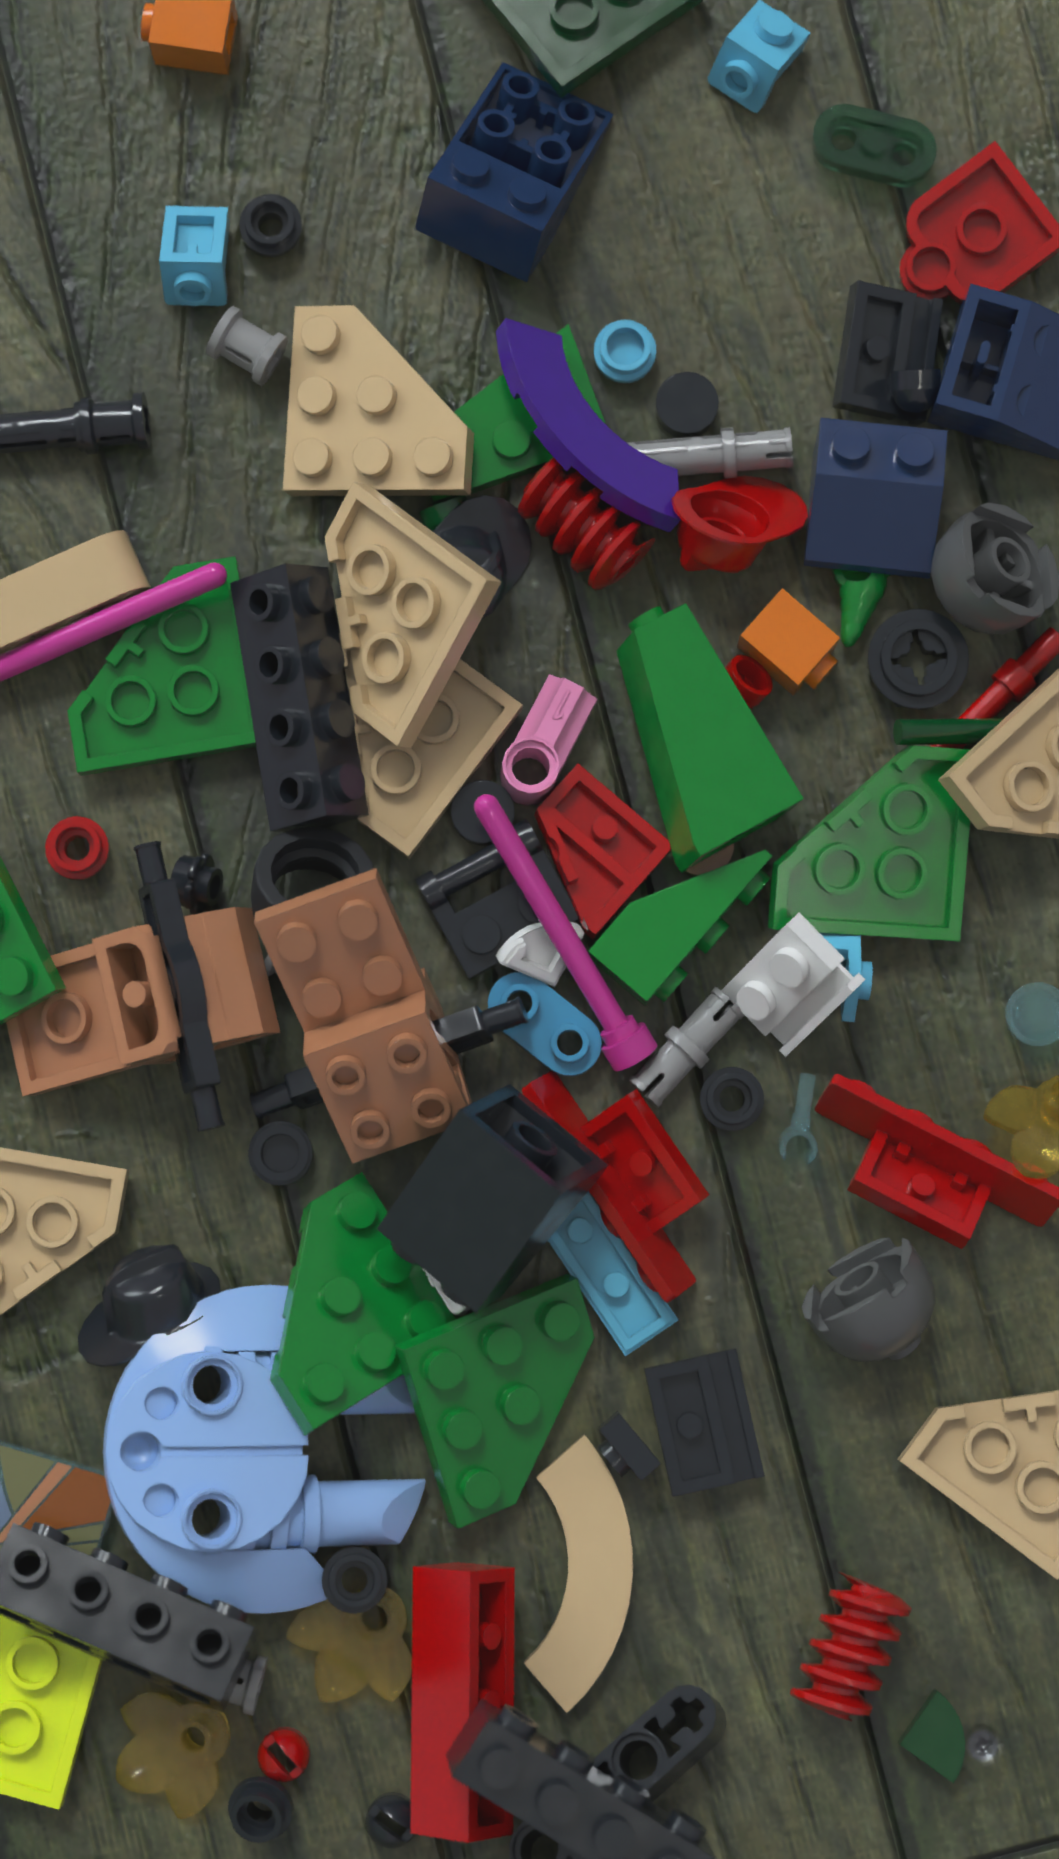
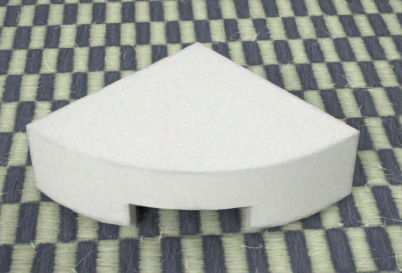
(534, 954)

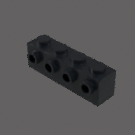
(303, 695)
(123, 1617)
(564, 1793)

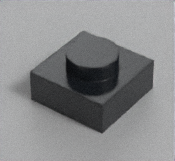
(625, 1448)

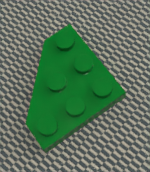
(168, 687)
(882, 858)
(347, 1307)
(493, 1391)

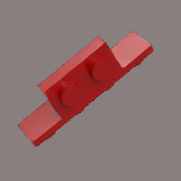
(928, 1170)
(643, 1184)

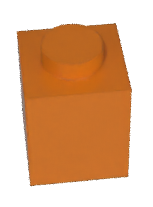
(191, 33)
(790, 643)

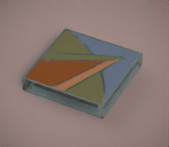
(55, 1494)

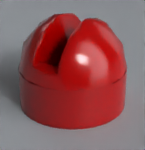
(750, 679)
(294, 1746)

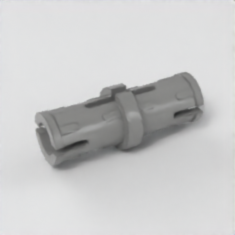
(686, 1047)

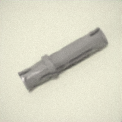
(722, 452)

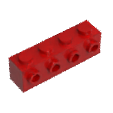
(448, 1641)

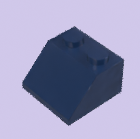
(875, 497)

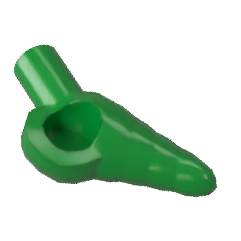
(859, 598)

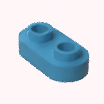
(547, 1020)

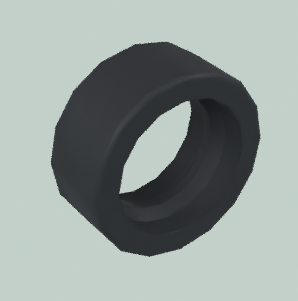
(300, 850)

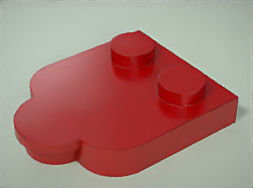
(978, 230)

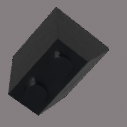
(490, 1196)

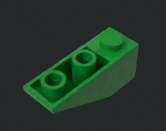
(662, 929)

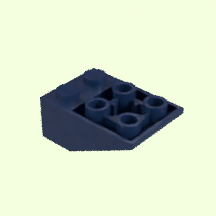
(511, 172)
(1002, 373)

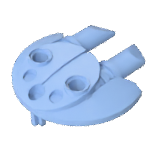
(245, 1454)

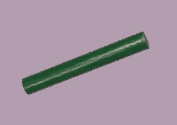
(942, 731)

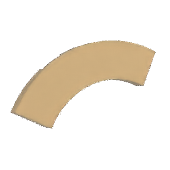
(597, 1576)

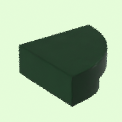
(937, 1736)

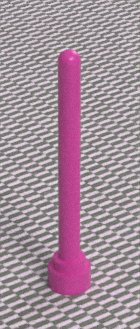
(111, 619)
(623, 1037)

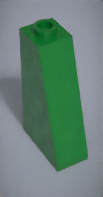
(700, 739)

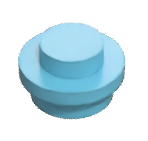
(624, 351)

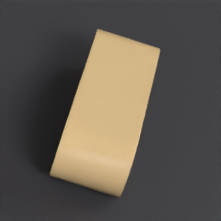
(68, 588)

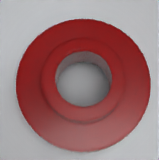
(60, 838)

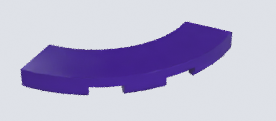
(574, 433)

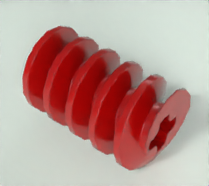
(582, 525)
(852, 1649)

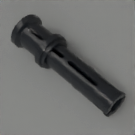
(82, 426)

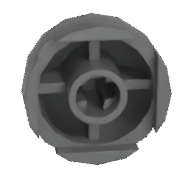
(993, 571)
(874, 1304)

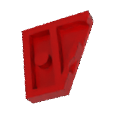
(598, 846)

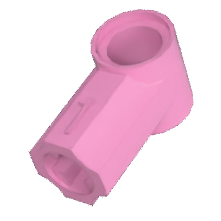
(547, 736)

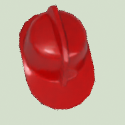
(733, 520)

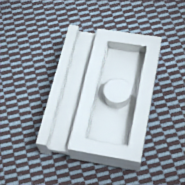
(792, 984)

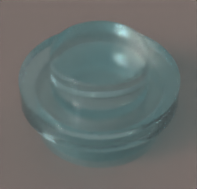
(1034, 1014)

